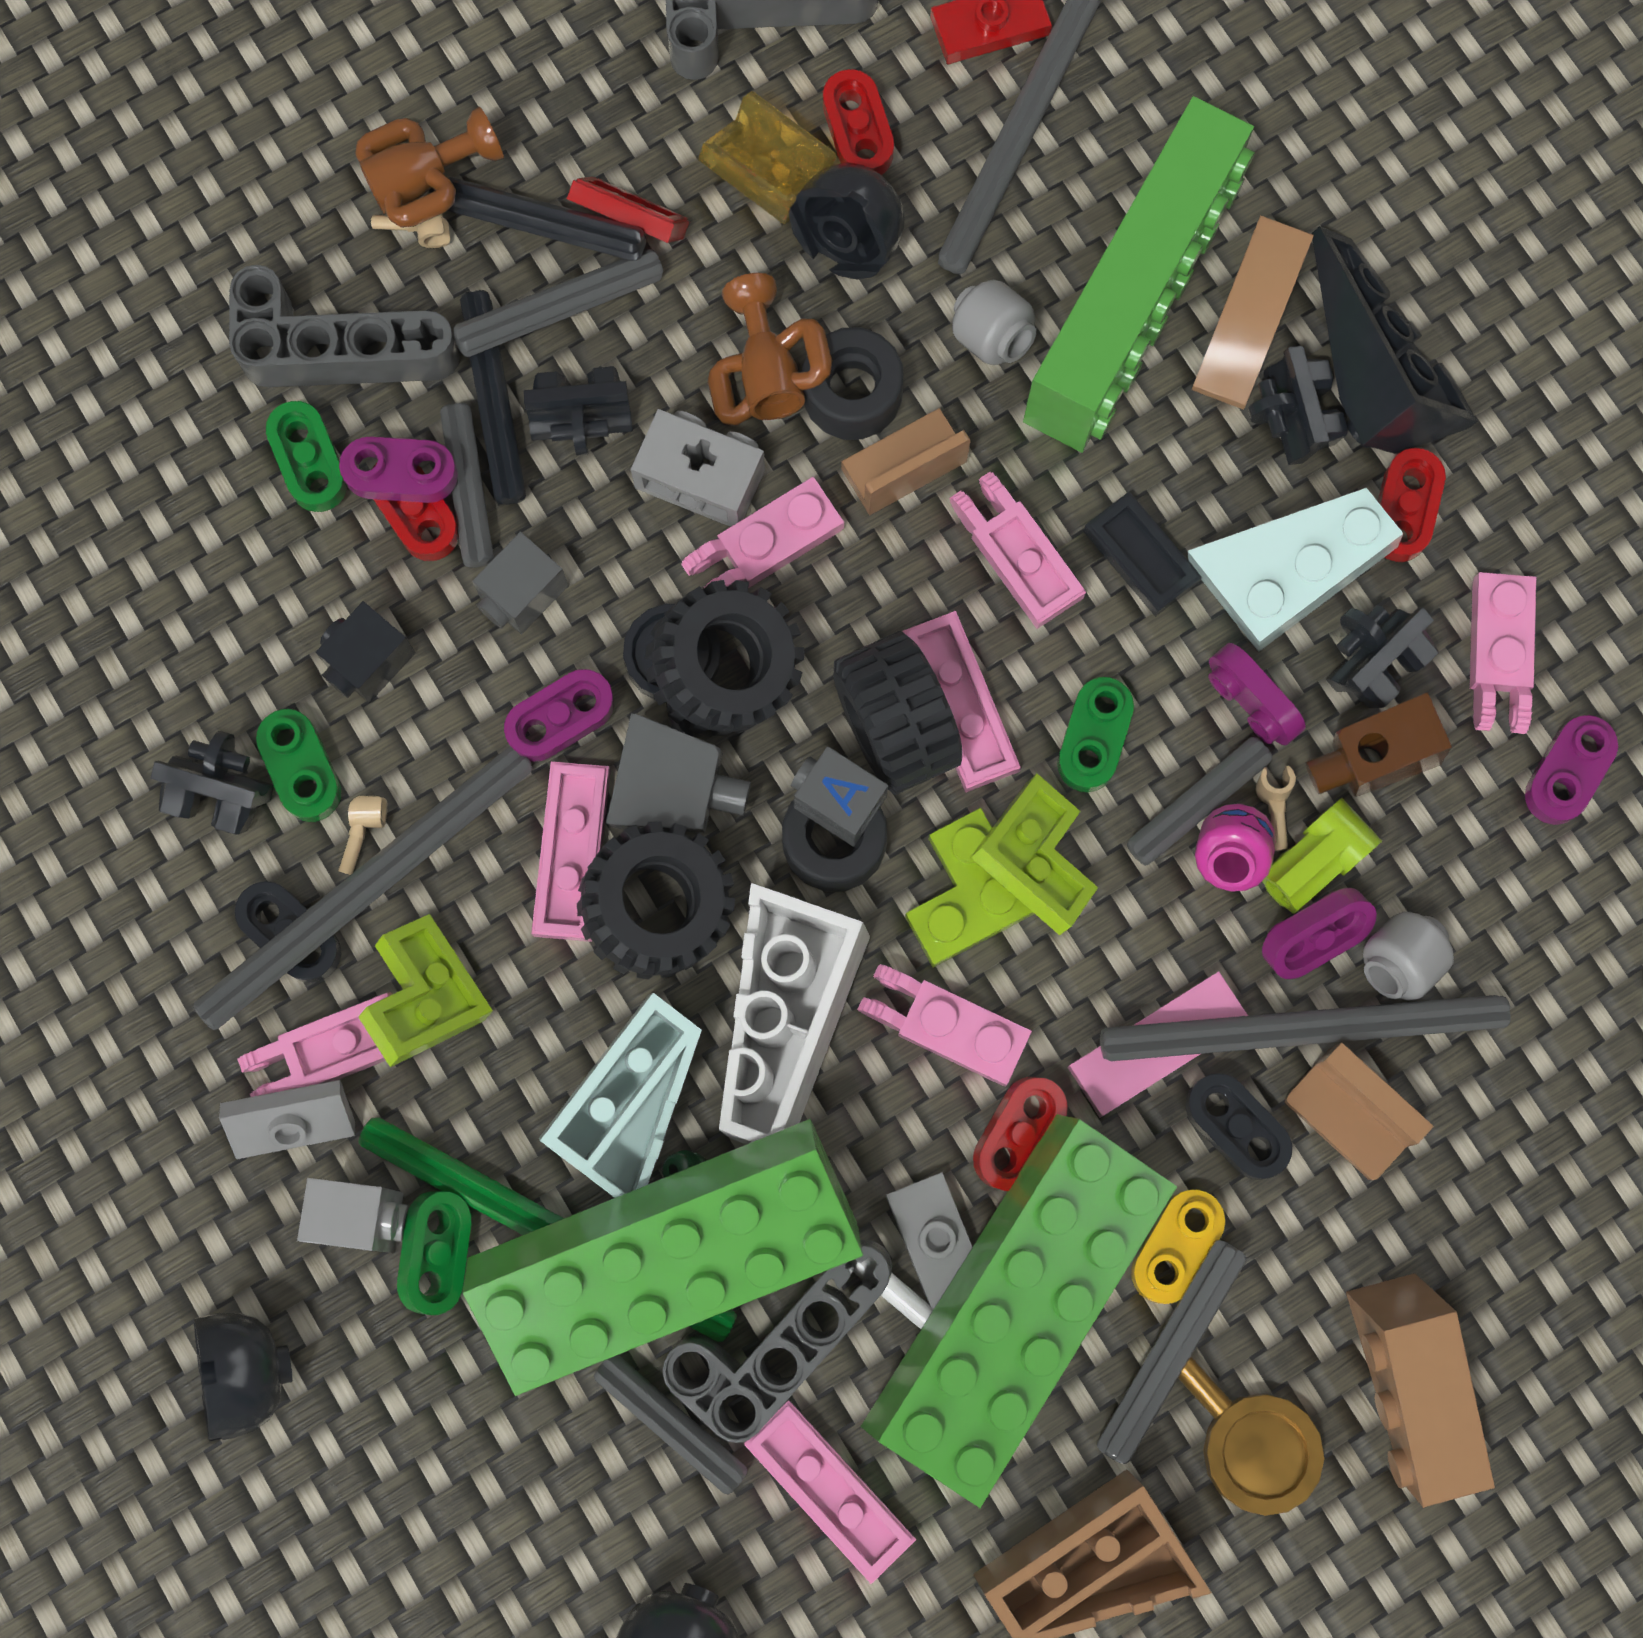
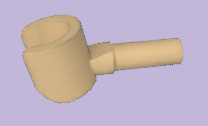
(431, 233)
(1276, 803)
(362, 814)

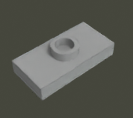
(287, 1119)
(931, 1233)

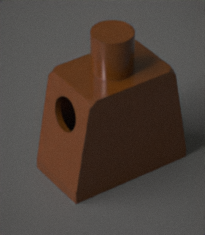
(1404, 736)

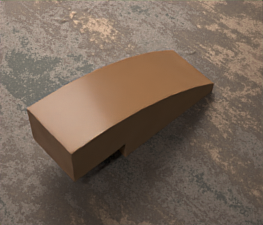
(1252, 312)

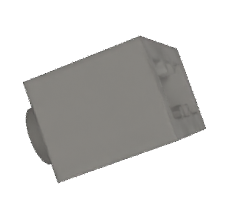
(716, 490)
(352, 1216)

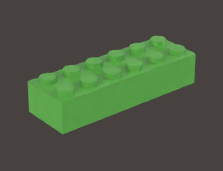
(1140, 276)
(661, 1257)
(1018, 1308)

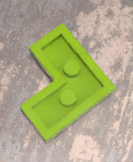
(1024, 860)
(976, 904)
(435, 998)

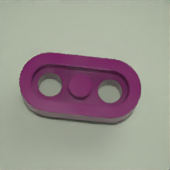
(396, 468)
(556, 711)
(1270, 711)
(1572, 766)
(1318, 933)

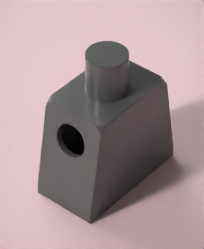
(671, 780)

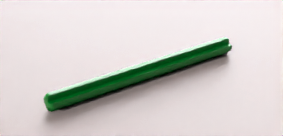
(482, 1193)

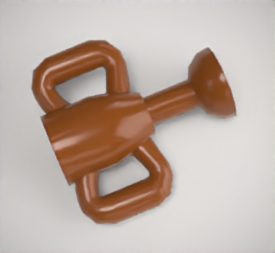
(412, 168)
(767, 366)

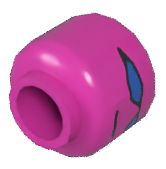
(1235, 847)

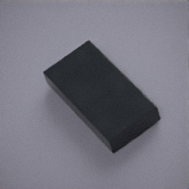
(1142, 554)

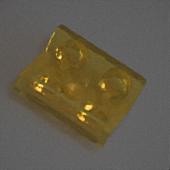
(766, 156)

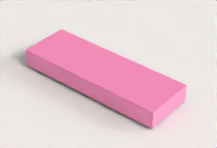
(985, 744)
(569, 844)
(1114, 1082)
(830, 1492)

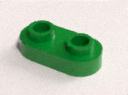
(305, 460)
(1095, 732)
(298, 762)
(437, 1253)

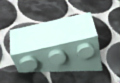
(1294, 563)
(624, 1104)

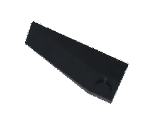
(1379, 371)

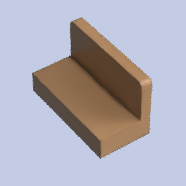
(905, 461)
(1356, 1111)

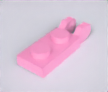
(770, 536)
(1019, 553)
(1502, 647)
(951, 1026)
(318, 1051)

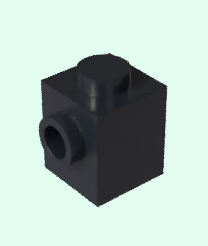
(363, 653)

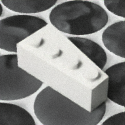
(786, 1010)

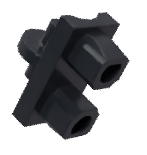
(1293, 408)
(578, 410)
(1373, 645)
(187, 779)

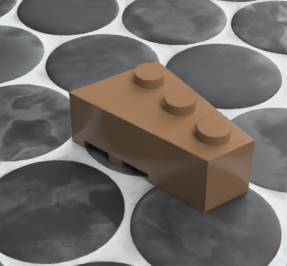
(1422, 1389)
(1091, 1565)

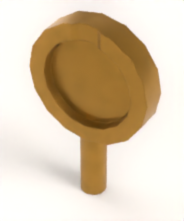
(1257, 1448)

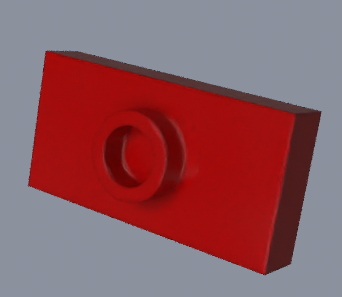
(985, 26)
(628, 208)

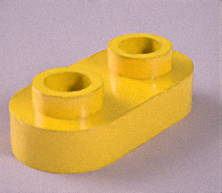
(1178, 1245)

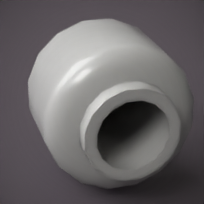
(994, 322)
(1407, 956)

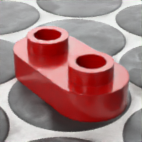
(858, 128)
(1413, 509)
(411, 520)
(1016, 1131)

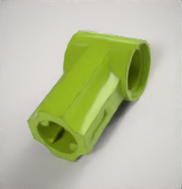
(1329, 848)

